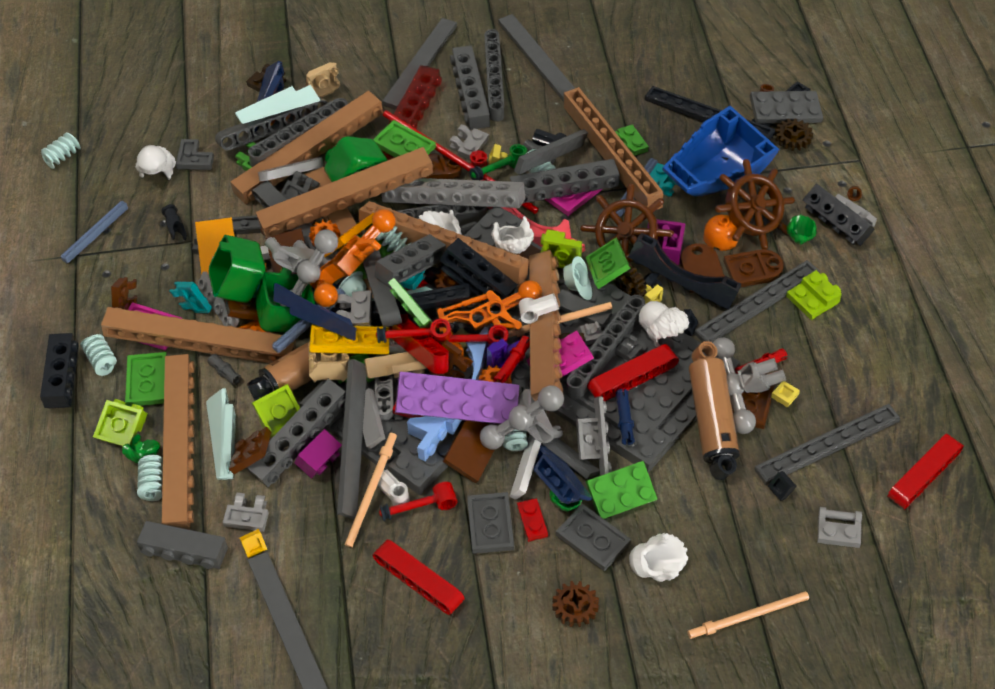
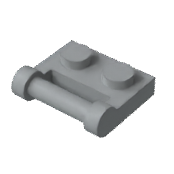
(839, 533)

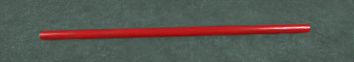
(453, 157)

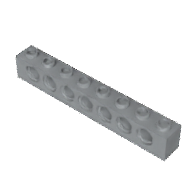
(459, 193)

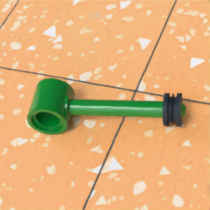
(515, 152)

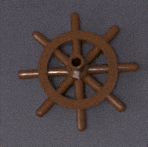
(754, 204)
(626, 229)

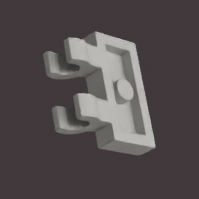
(474, 141)
(360, 307)
(246, 517)

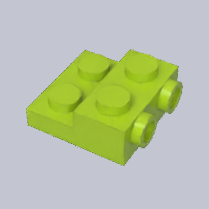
(562, 248)
(815, 294)
(276, 409)
(119, 422)

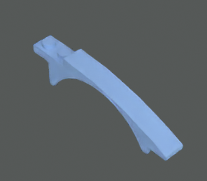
(434, 429)

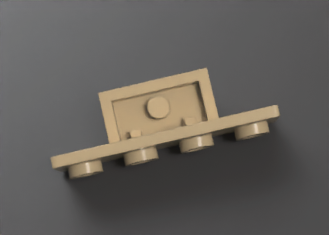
(392, 365)

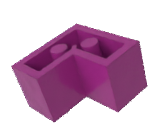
(672, 245)

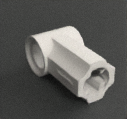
(531, 308)
(393, 488)

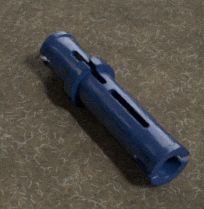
(625, 423)

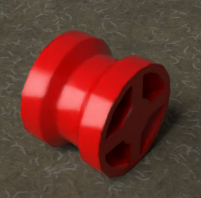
(478, 158)

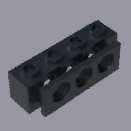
(469, 267)
(59, 371)

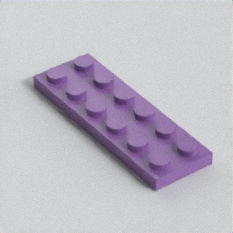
(455, 398)

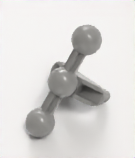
(302, 259)
(750, 378)
(528, 417)

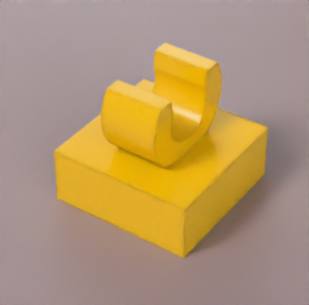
(253, 543)

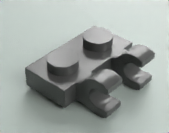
(293, 188)

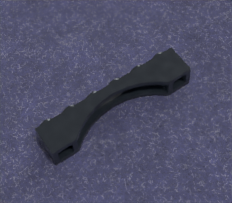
(715, 288)

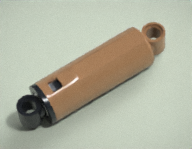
(289, 369)
(714, 411)

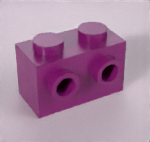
(318, 454)

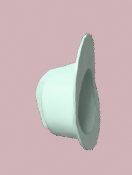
(577, 278)
(353, 283)

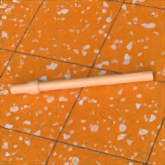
(566, 317)
(385, 454)
(710, 627)

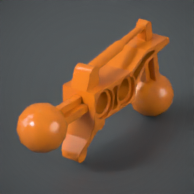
(350, 258)
(527, 289)

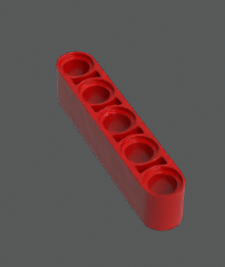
(423, 348)
(633, 372)
(925, 471)
(418, 577)

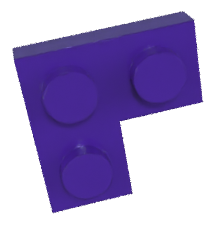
(498, 353)

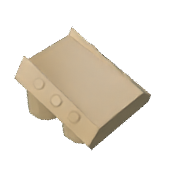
(323, 79)
(328, 366)

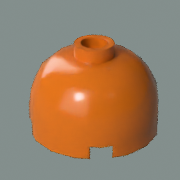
(719, 232)

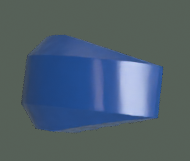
(727, 135)

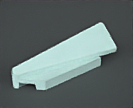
(277, 103)
(222, 430)

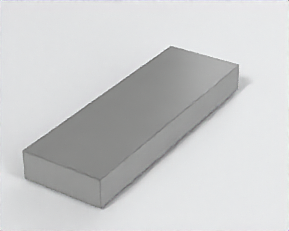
(372, 424)

